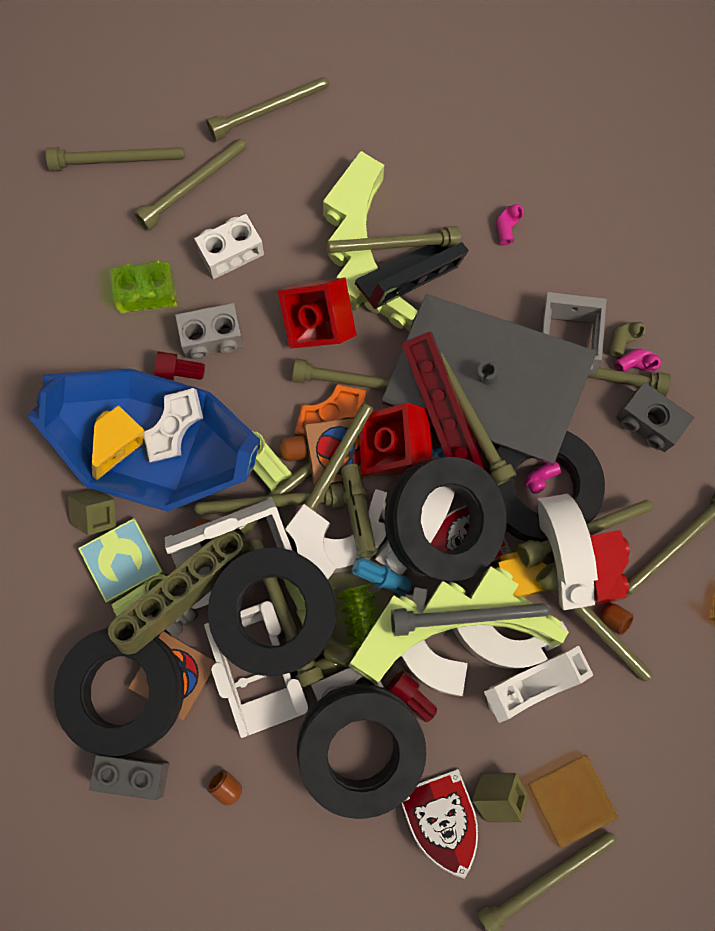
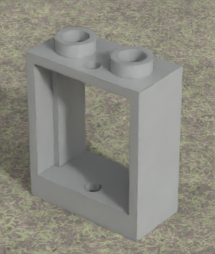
(587, 310)

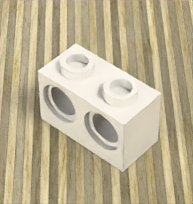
(232, 252)

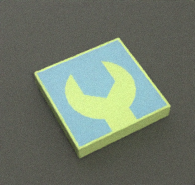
(120, 560)

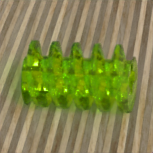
(361, 612)

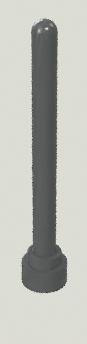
(406, 621)

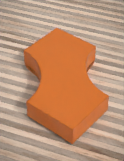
(341, 405)

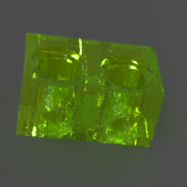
(143, 295)

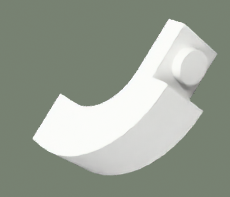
(432, 517)
(572, 550)
(343, 551)
(500, 651)
(427, 667)
(537, 683)

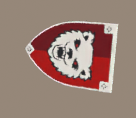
(444, 822)

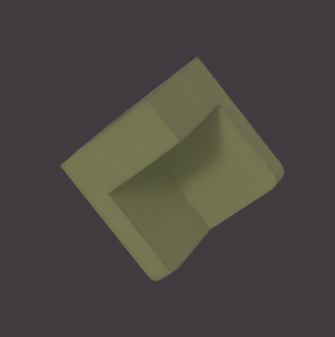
(92, 511)
(501, 797)

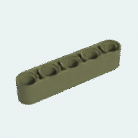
(174, 606)

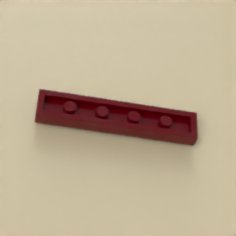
(441, 398)

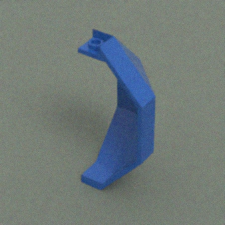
(213, 450)

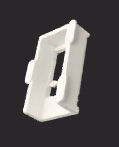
(188, 542)
(269, 709)

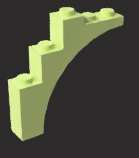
(348, 207)
(493, 590)

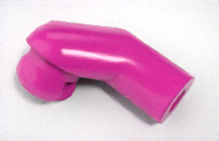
(507, 221)
(639, 359)
(536, 478)

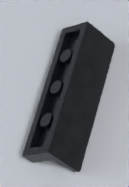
(409, 273)

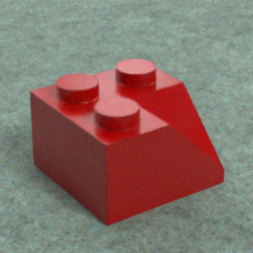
(317, 313)
(395, 440)
(611, 558)

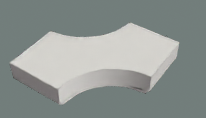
(179, 414)
(308, 533)

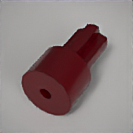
(168, 367)
(407, 689)

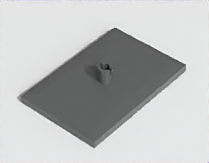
(513, 376)

